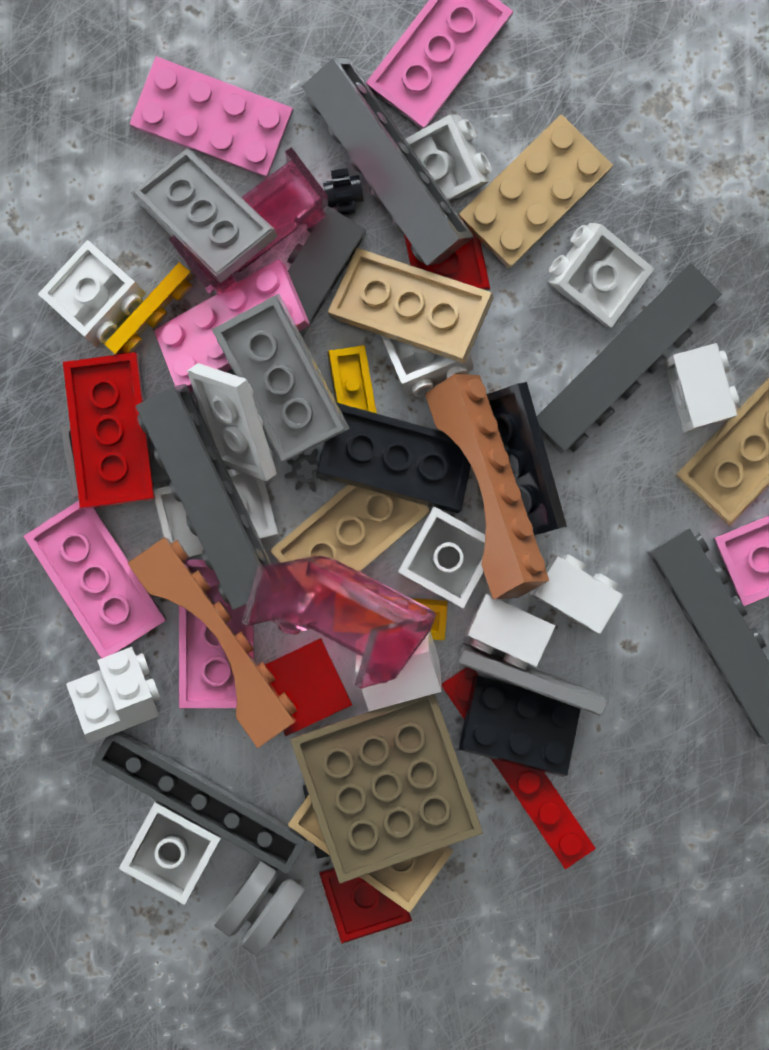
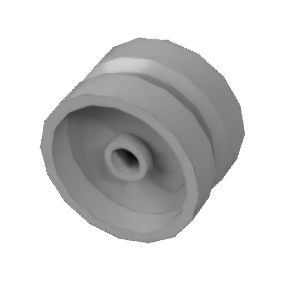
(261, 908)

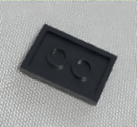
(519, 726)

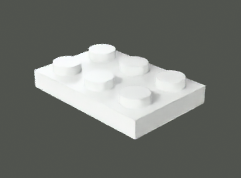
(233, 420)
(252, 493)

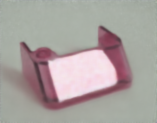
(284, 201)
(344, 608)

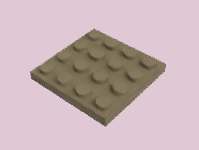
(386, 786)

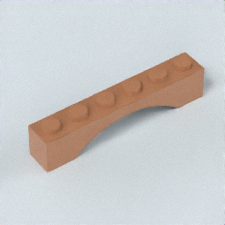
(510, 551)
(259, 706)

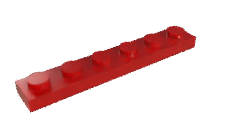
(531, 789)

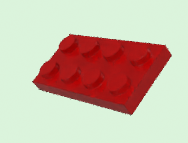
(105, 431)

